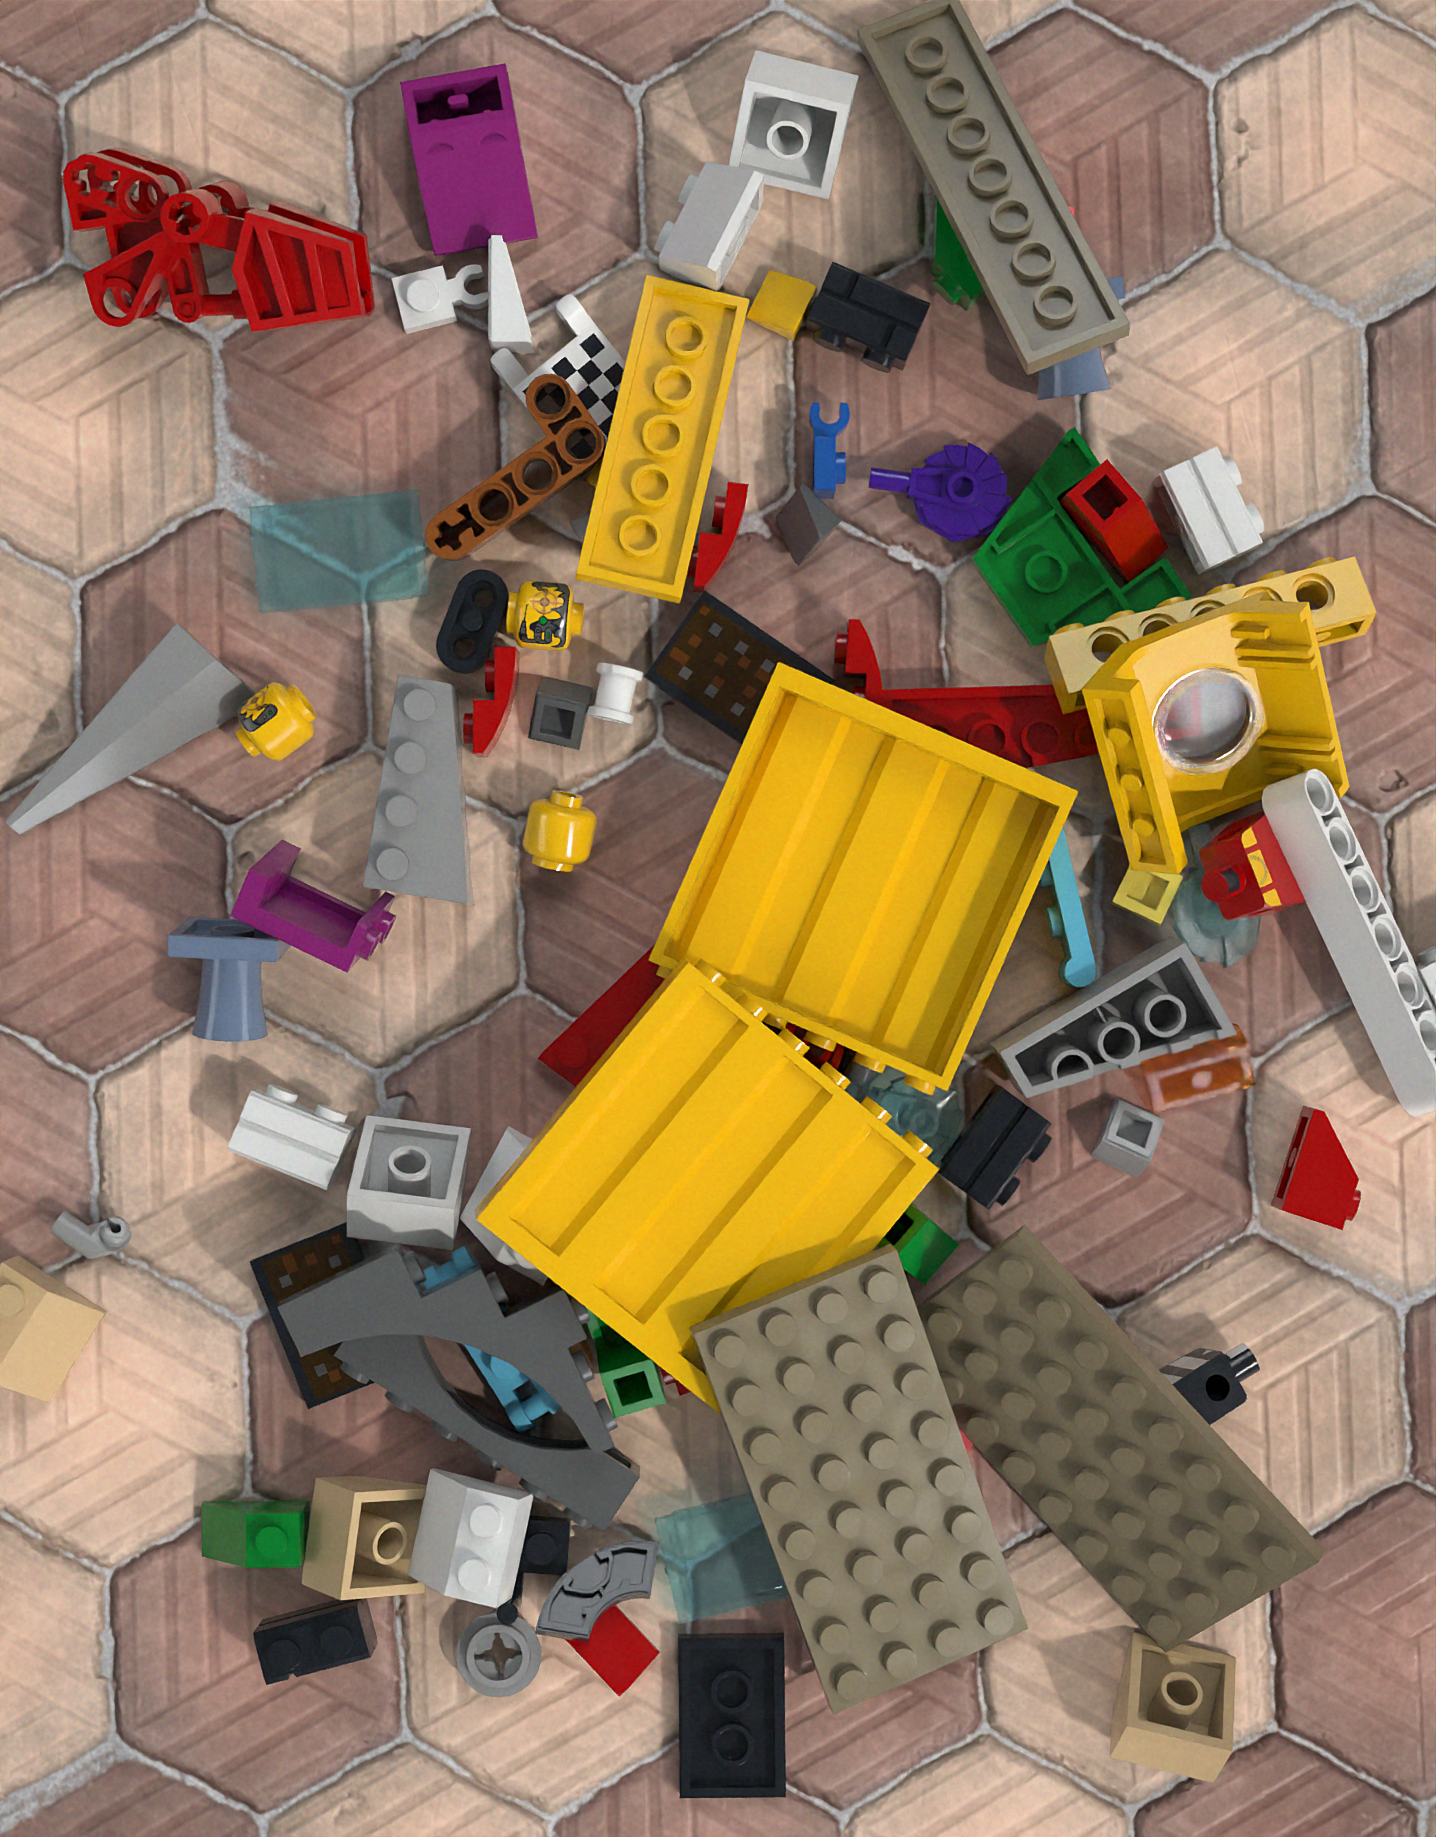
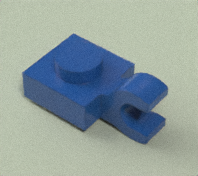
(828, 465)

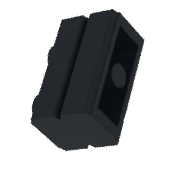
(866, 318)
(994, 1148)
(315, 1639)

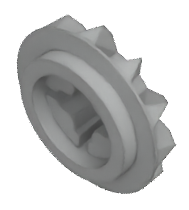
(482, 1672)

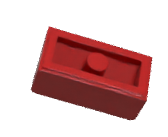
(616, 1650)

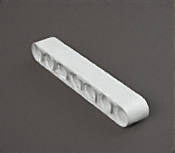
(1358, 932)

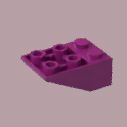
(469, 158)

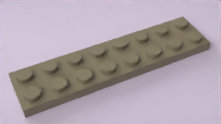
(993, 184)

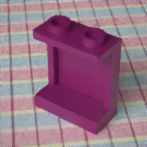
(308, 916)

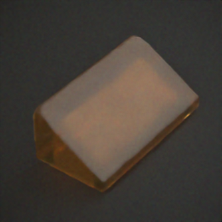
(1198, 1072)

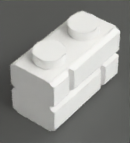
(1209, 510)
(292, 1137)

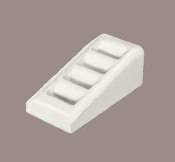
(506, 314)

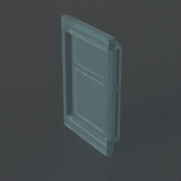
(339, 551)
(718, 1558)

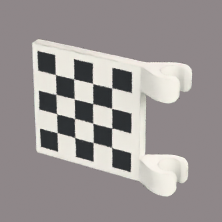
(586, 363)

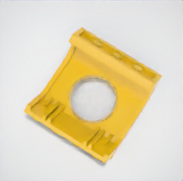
(1209, 720)

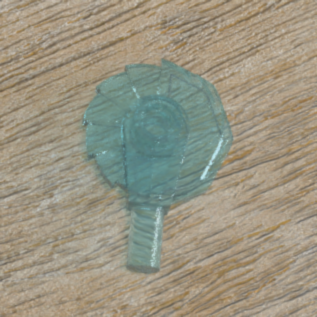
(1201, 921)
(927, 1116)

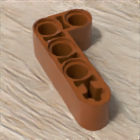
(510, 478)

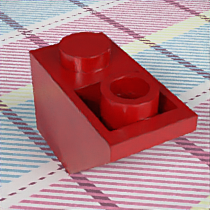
(1115, 521)

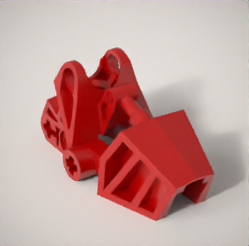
(286, 261)

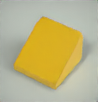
(782, 304)

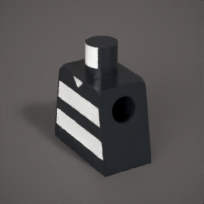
(1212, 1379)

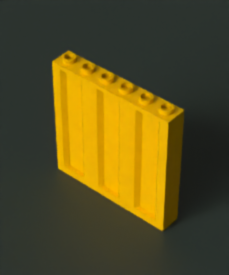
(864, 877)
(701, 1173)

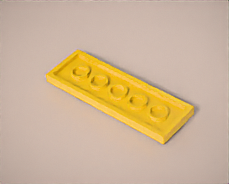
(662, 439)

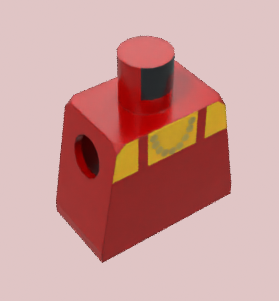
(1248, 871)

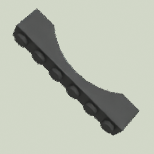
(563, 1469)

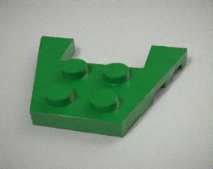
(1045, 566)

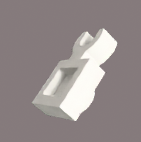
(429, 298)

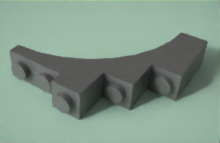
(386, 1299)

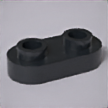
(472, 622)

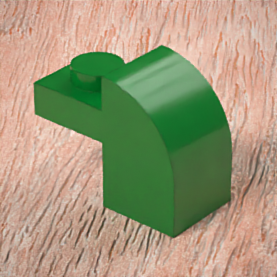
(627, 1374)

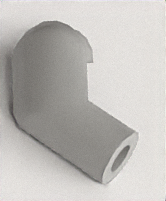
(92, 1240)

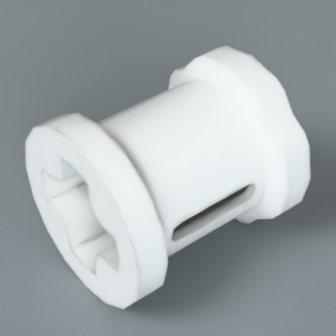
(615, 693)

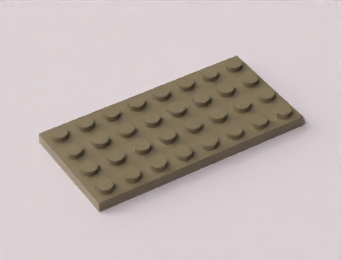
(1106, 1445)
(860, 1477)

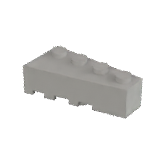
(420, 810)
(1125, 1017)

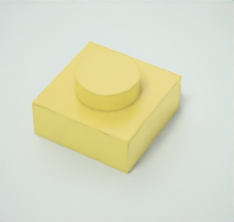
(1147, 894)

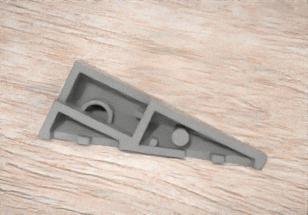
(159, 708)

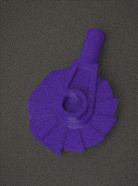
(955, 492)

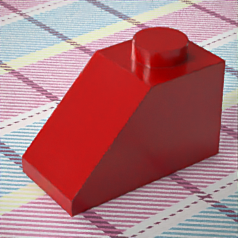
(1317, 1174)

